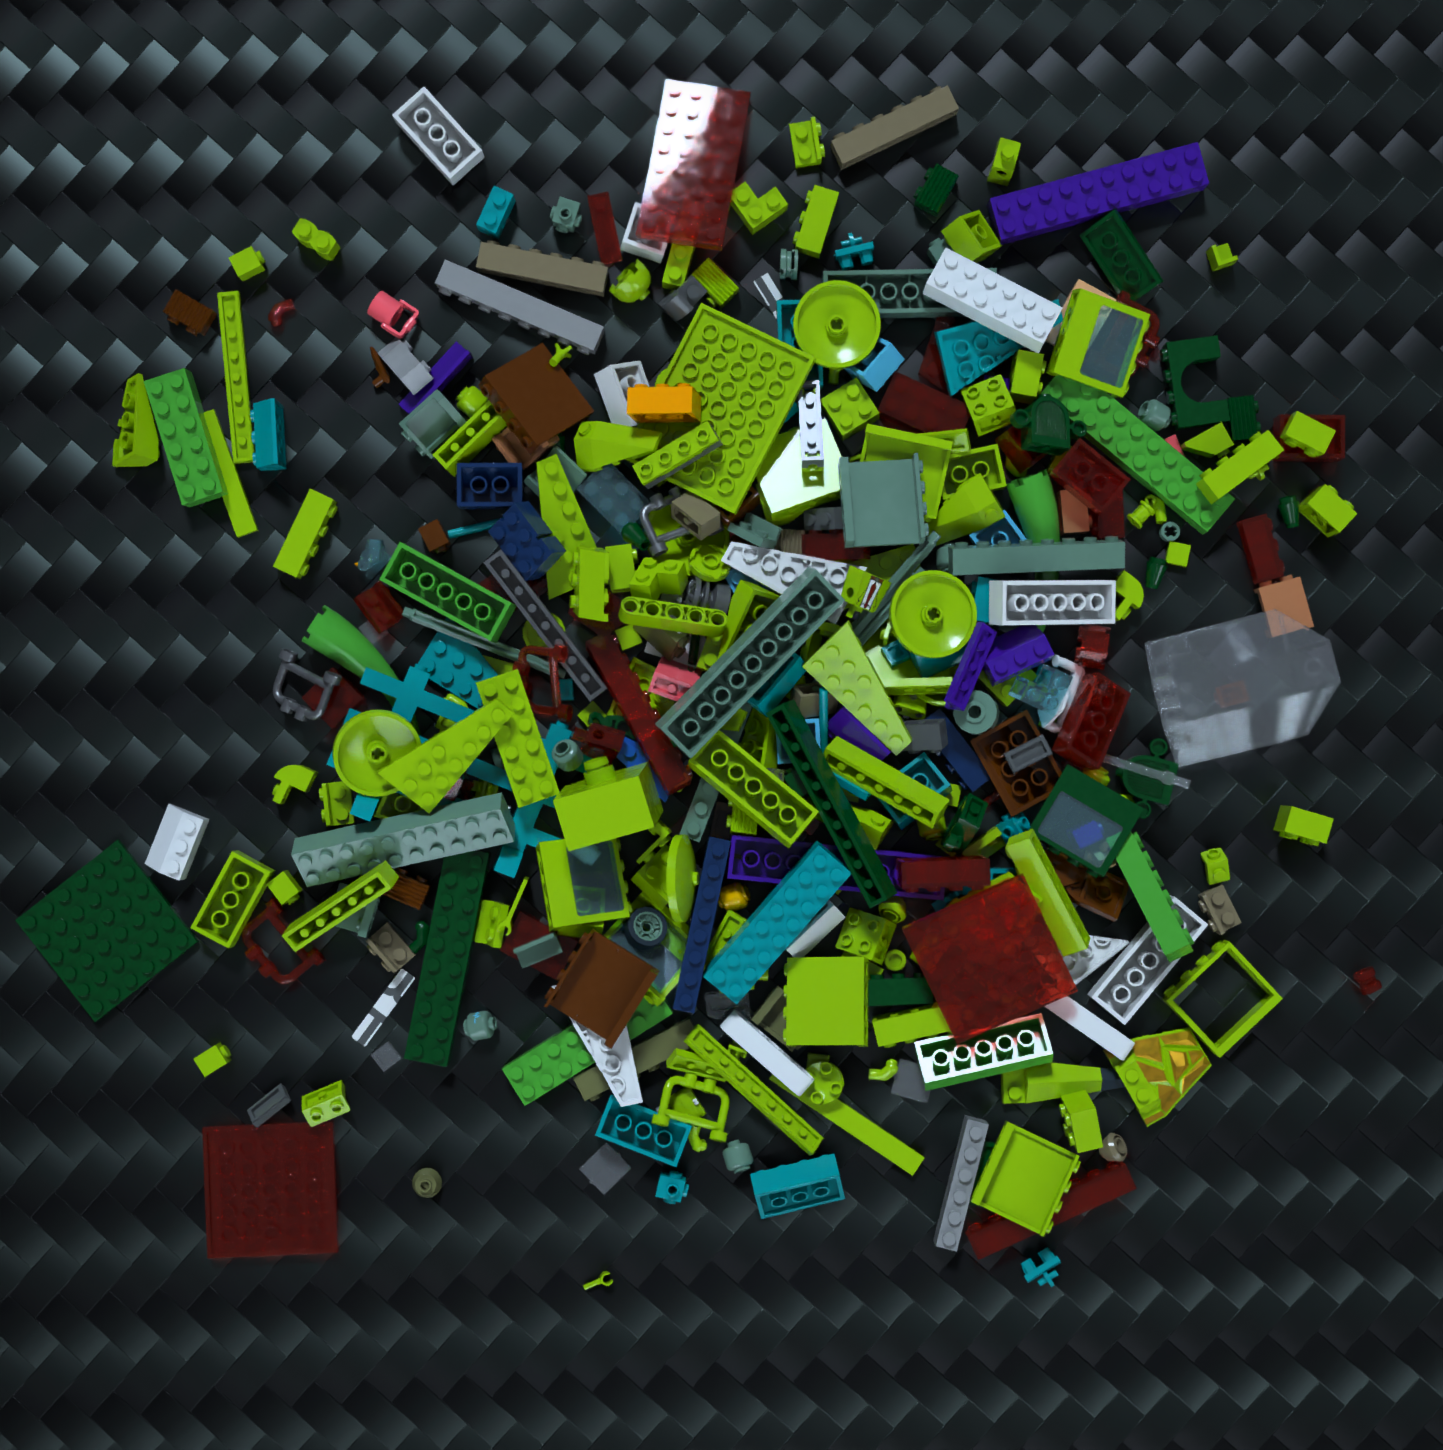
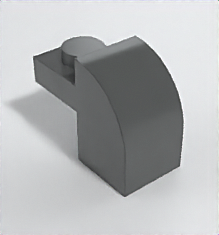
(681, 301)

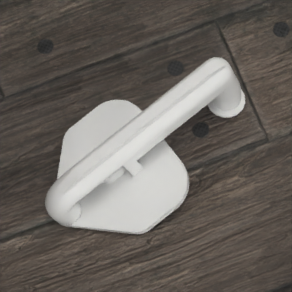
(1077, 673)

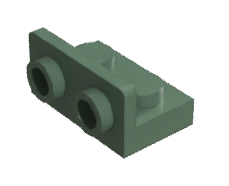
(756, 531)

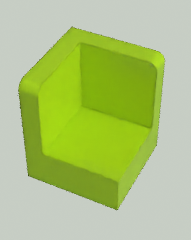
(1220, 257)

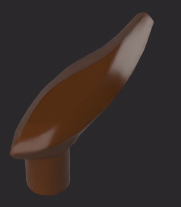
(381, 368)

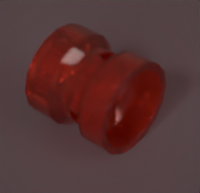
(1367, 980)

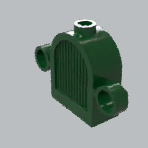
(1046, 426)
(1146, 787)
(964, 824)

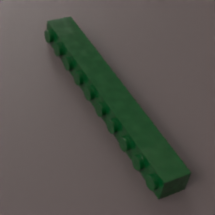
(831, 803)

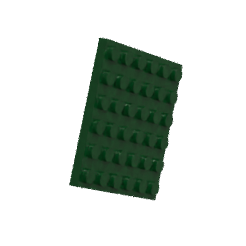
(107, 930)

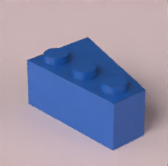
(631, 755)

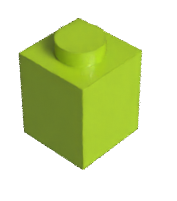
(247, 263)
(285, 888)
(213, 1059)

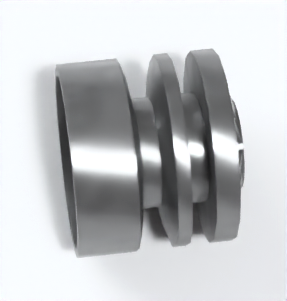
(701, 594)

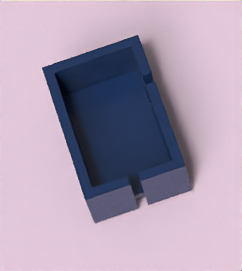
(519, 540)

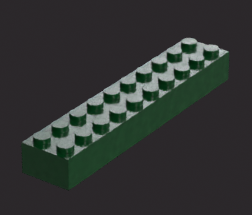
(447, 958)

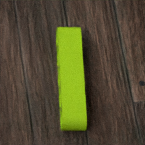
(663, 621)

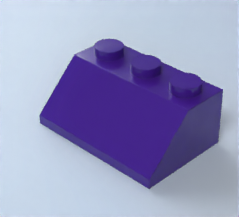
(1016, 653)
(853, 731)

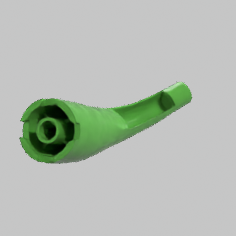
(1037, 512)
(348, 647)

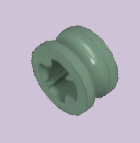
(1167, 525)

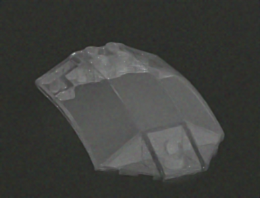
(1240, 685)

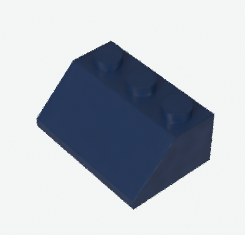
(489, 485)

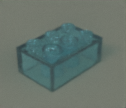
(613, 497)

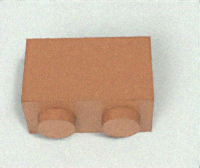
(1072, 514)

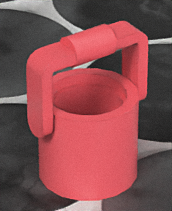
(389, 310)

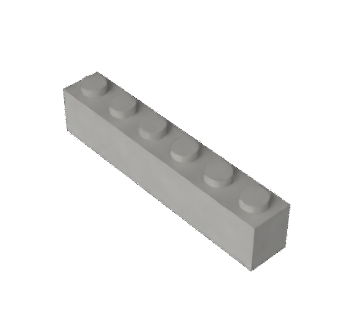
(960, 1183)

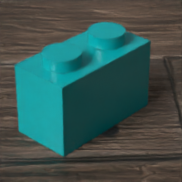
(496, 212)

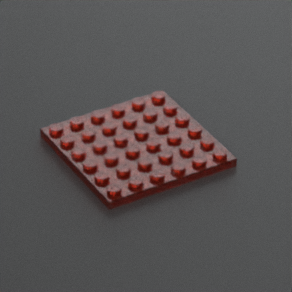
(989, 958)
(270, 1189)

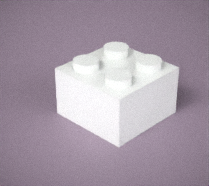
(641, 247)

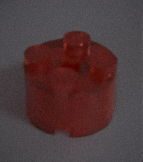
(1093, 646)

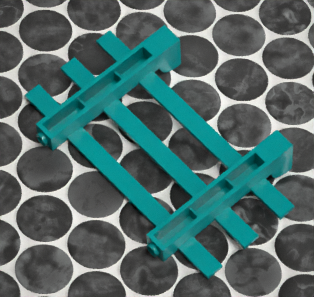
(411, 695)

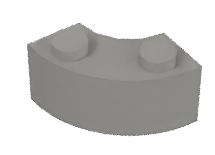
(404, 364)

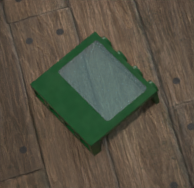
(1085, 821)

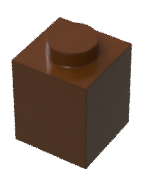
(435, 537)

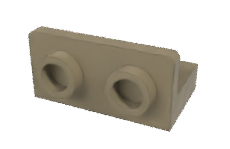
(1219, 909)
(390, 948)

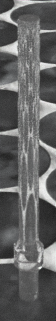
(1166, 777)

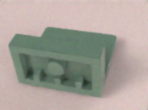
(573, 472)
(362, 920)

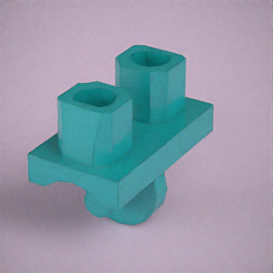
(845, 255)
(1049, 1261)

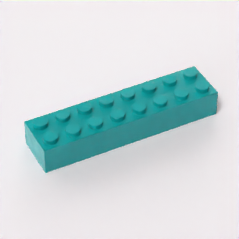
(776, 922)

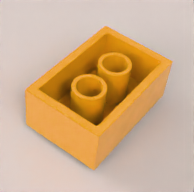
(663, 403)

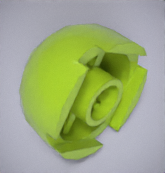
(632, 283)

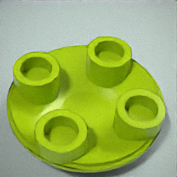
(827, 1083)

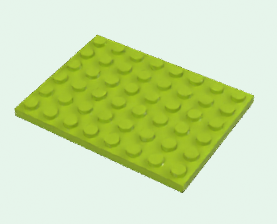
(745, 395)

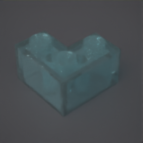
(1045, 692)

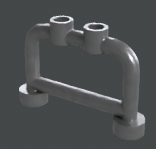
(658, 502)
(289, 705)

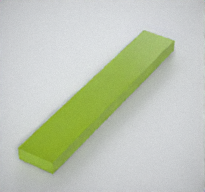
(236, 499)

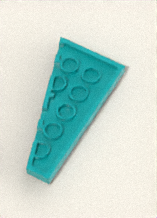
(972, 351)
(456, 666)

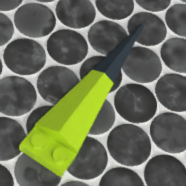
(1053, 1080)

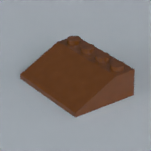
(1026, 786)

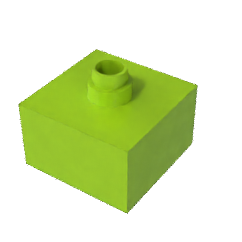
(607, 803)

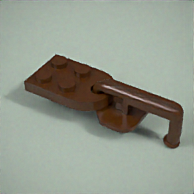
(1099, 894)

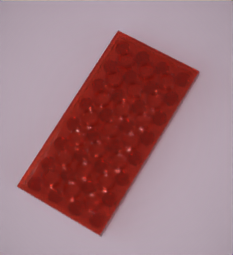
(693, 165)

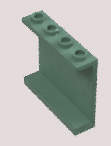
(882, 502)

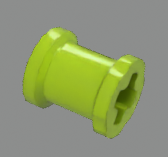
(1140, 514)

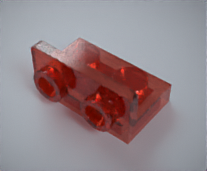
(379, 607)

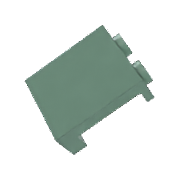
(431, 423)

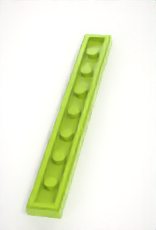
(236, 376)
(753, 1089)
(864, 1130)

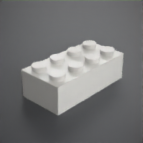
(438, 136)

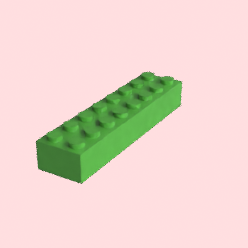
(567, 1055)

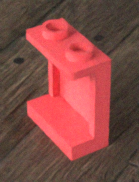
(673, 679)

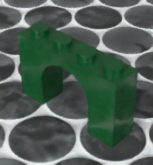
(1185, 411)

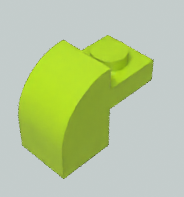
(1129, 592)
(292, 776)

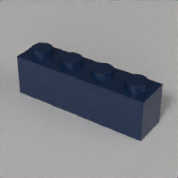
(961, 757)

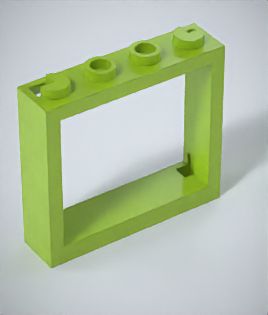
(1247, 1021)

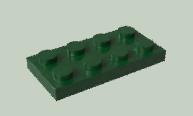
(1121, 256)

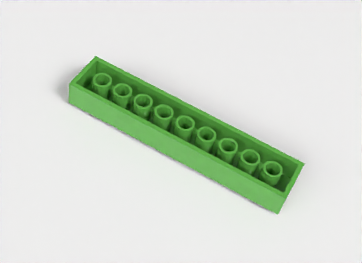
(1139, 451)

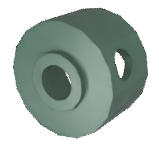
(987, 719)

